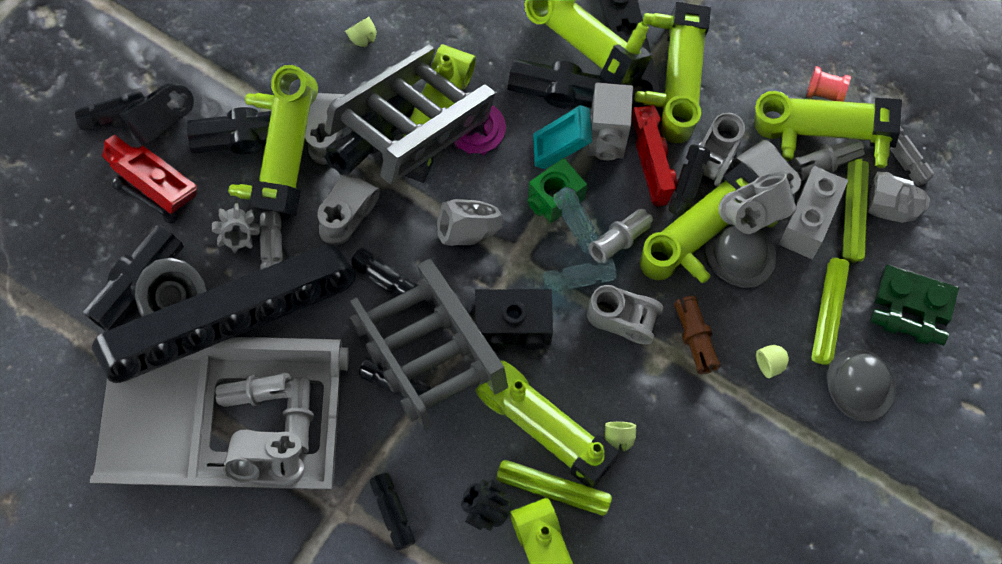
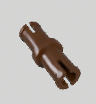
(697, 335)

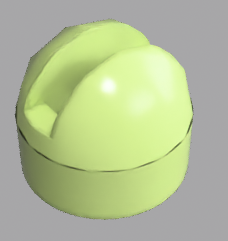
(362, 32)
(772, 360)
(620, 433)

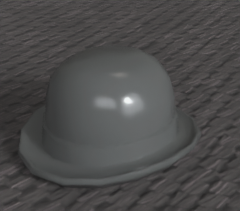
(741, 257)
(166, 284)
(861, 385)

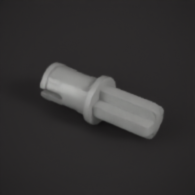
(829, 157)
(620, 235)
(254, 390)
(297, 415)

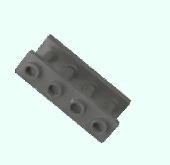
(421, 140)
(448, 313)

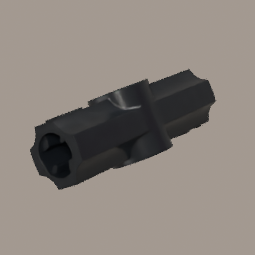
(558, 84)
(241, 131)
(351, 149)
(118, 295)

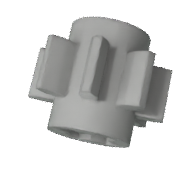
(238, 238)

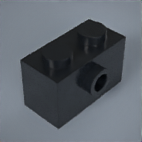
(515, 317)

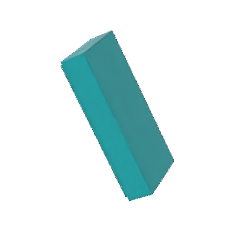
(562, 137)

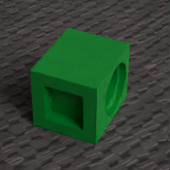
(555, 177)

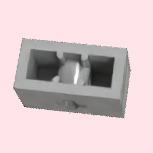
(610, 120)
(813, 212)

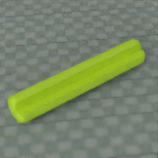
(856, 211)
(830, 311)
(554, 487)

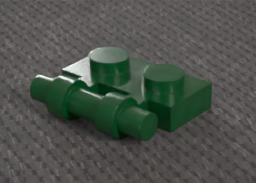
(917, 296)

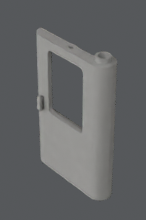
(163, 420)

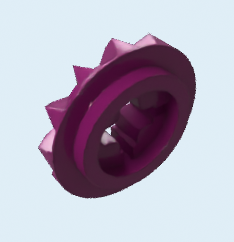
(494, 133)

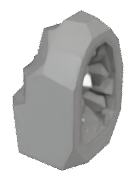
(896, 198)
(467, 221)

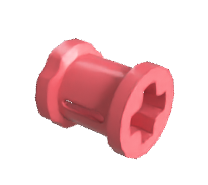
(828, 85)

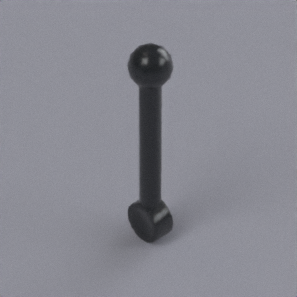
(120, 183)

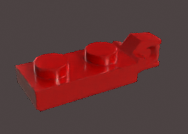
(653, 155)
(149, 174)

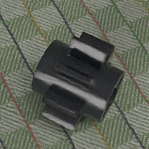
(486, 505)

